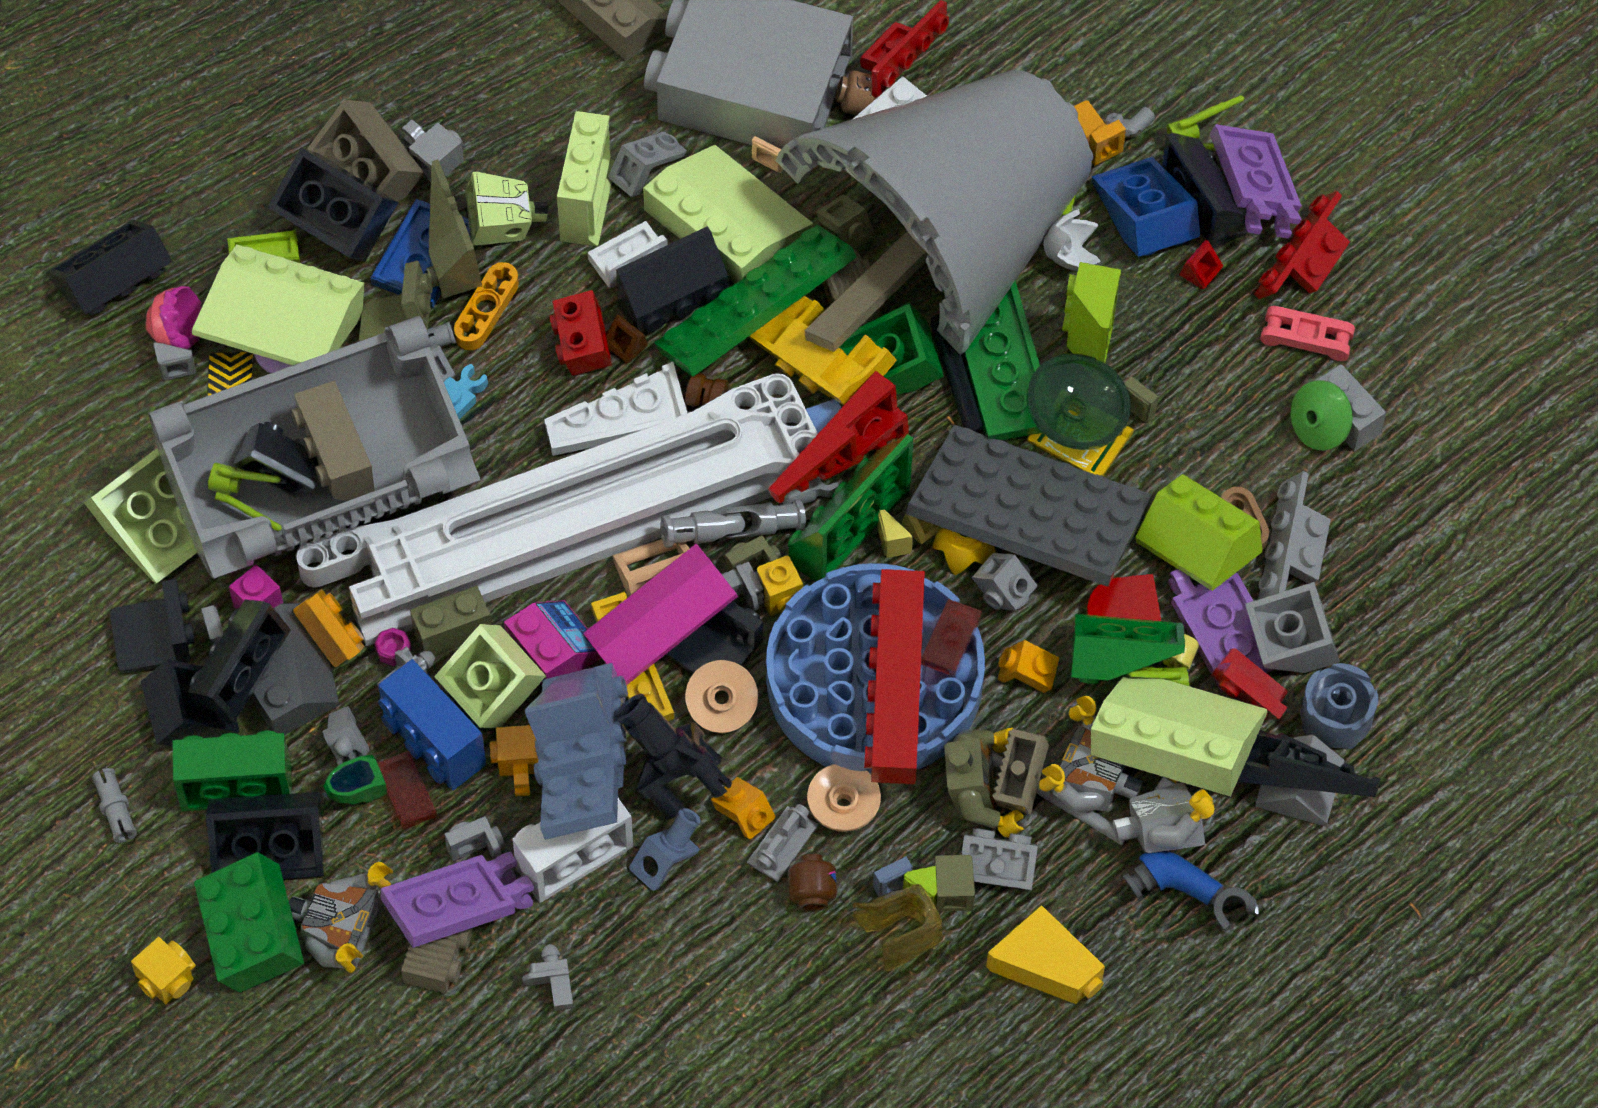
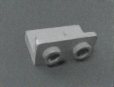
(1001, 860)

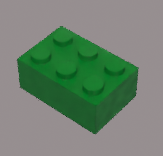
(230, 767)
(248, 922)

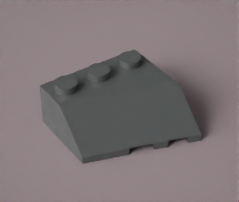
(297, 681)

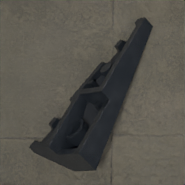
(1292, 764)

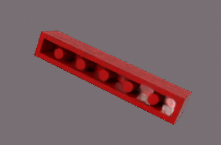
(897, 677)

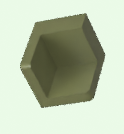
(954, 883)

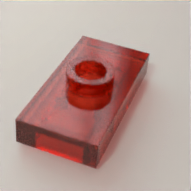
(951, 637)

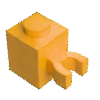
(515, 755)

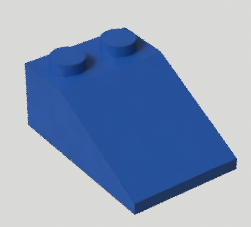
(1148, 206)

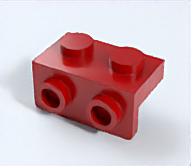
(1249, 683)

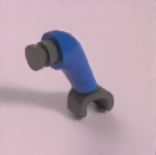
(1173, 871)

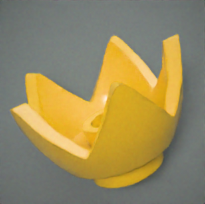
(961, 550)

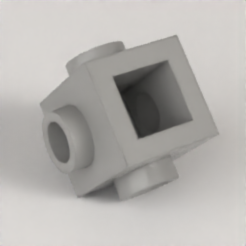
(1005, 581)

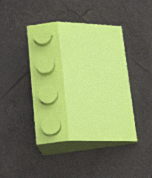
(736, 206)
(279, 307)
(144, 518)
(1176, 732)

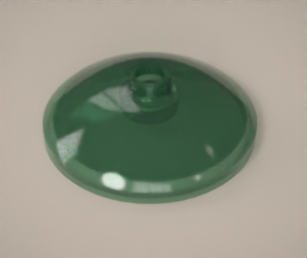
(1084, 387)

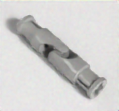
(709, 526)

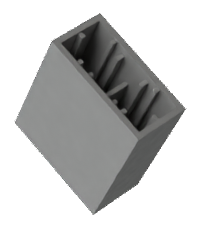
(750, 67)

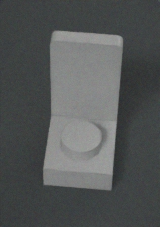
(638, 159)

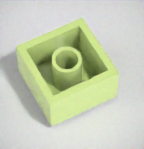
(490, 676)

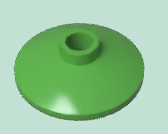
(1332, 413)

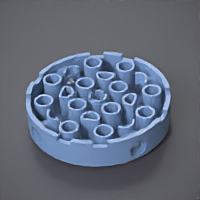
(822, 671)

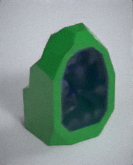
(356, 781)

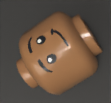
(854, 92)

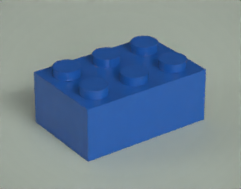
(431, 725)

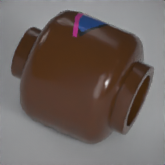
(812, 883)

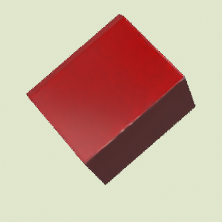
(1202, 266)

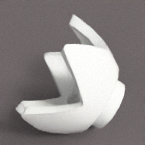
(1065, 241)

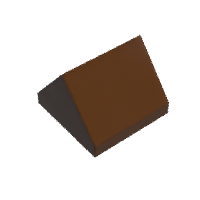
(625, 339)

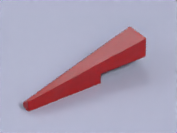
(858, 427)

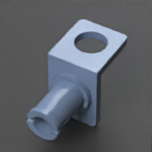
(667, 848)

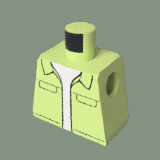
(500, 209)

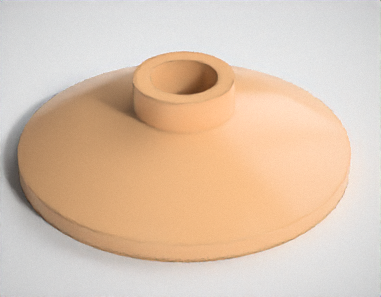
(725, 677)
(841, 783)

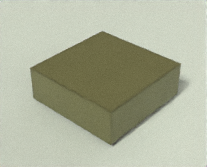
(1142, 400)

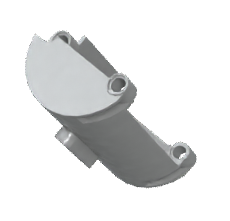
(396, 410)

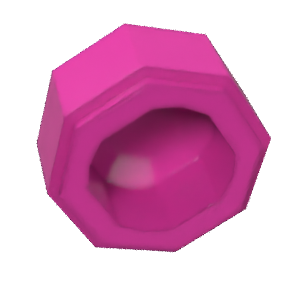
(389, 643)

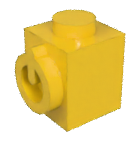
(163, 970)

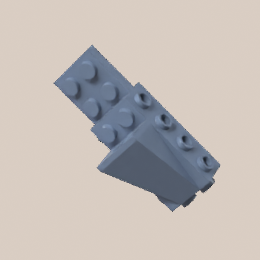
(579, 749)

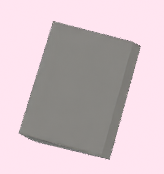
(1301, 803)

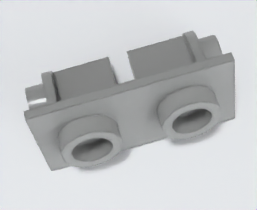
(783, 842)

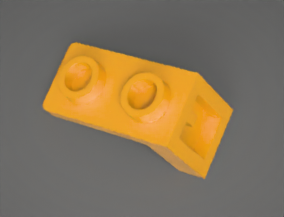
(1103, 139)

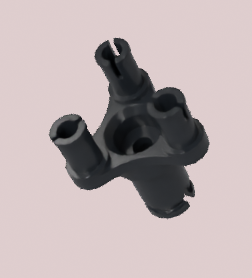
(670, 755)

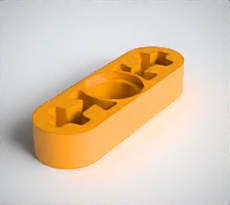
(486, 320)

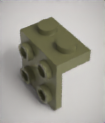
(398, 308)

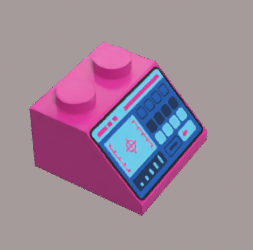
(552, 638)

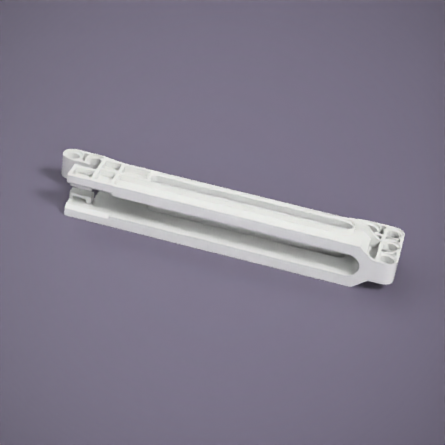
(568, 508)

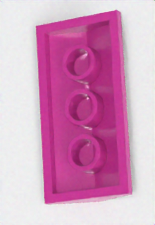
(661, 614)

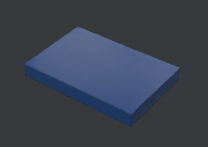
(407, 246)

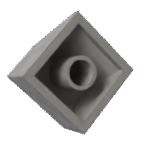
(1293, 630)

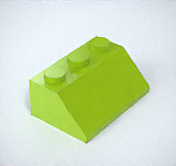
(1091, 309)
(1199, 532)

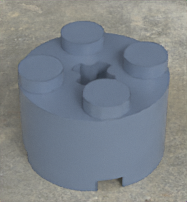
(1339, 705)

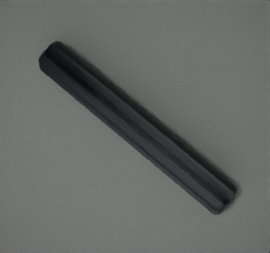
(958, 381)

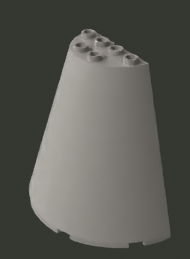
(968, 177)

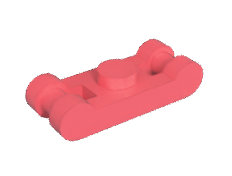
(1307, 332)

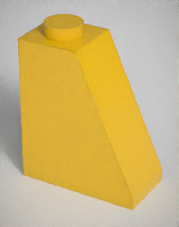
(1047, 959)

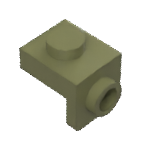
(755, 552)

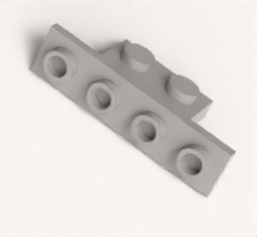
(1295, 540)

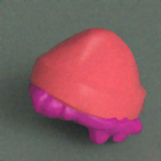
(173, 317)

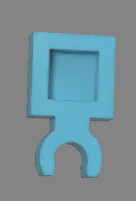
(462, 391)

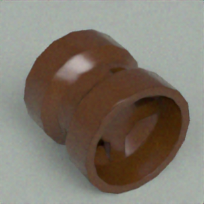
(703, 390)

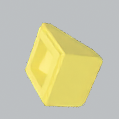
(893, 536)

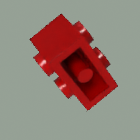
(581, 333)

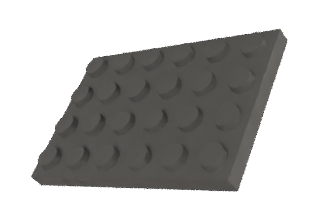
(1030, 505)

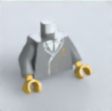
(1166, 818)

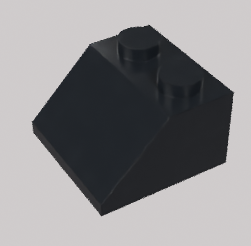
(274, 454)
(174, 711)

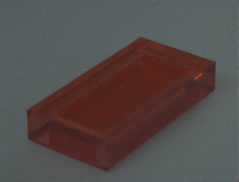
(406, 790)

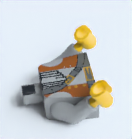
(1082, 779)
(341, 917)

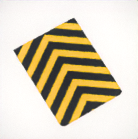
(228, 370)

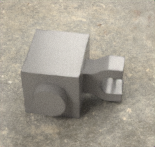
(433, 145)

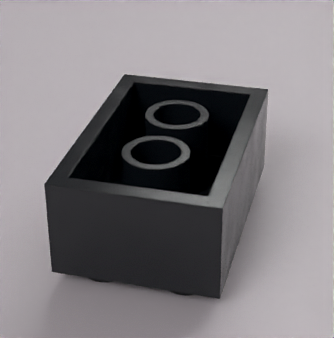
(333, 204)

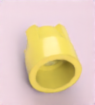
(1184, 659)

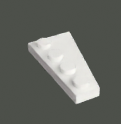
(617, 412)

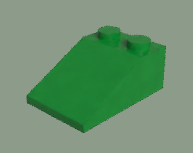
(909, 341)
(1116, 646)

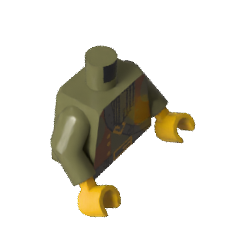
(972, 779)

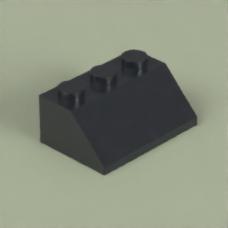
(1199, 175)
(110, 267)
(671, 281)
(239, 659)
(277, 826)

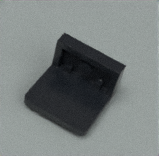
(152, 631)
(727, 636)

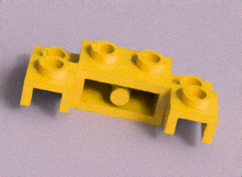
(816, 366)

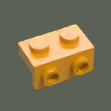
(328, 628)

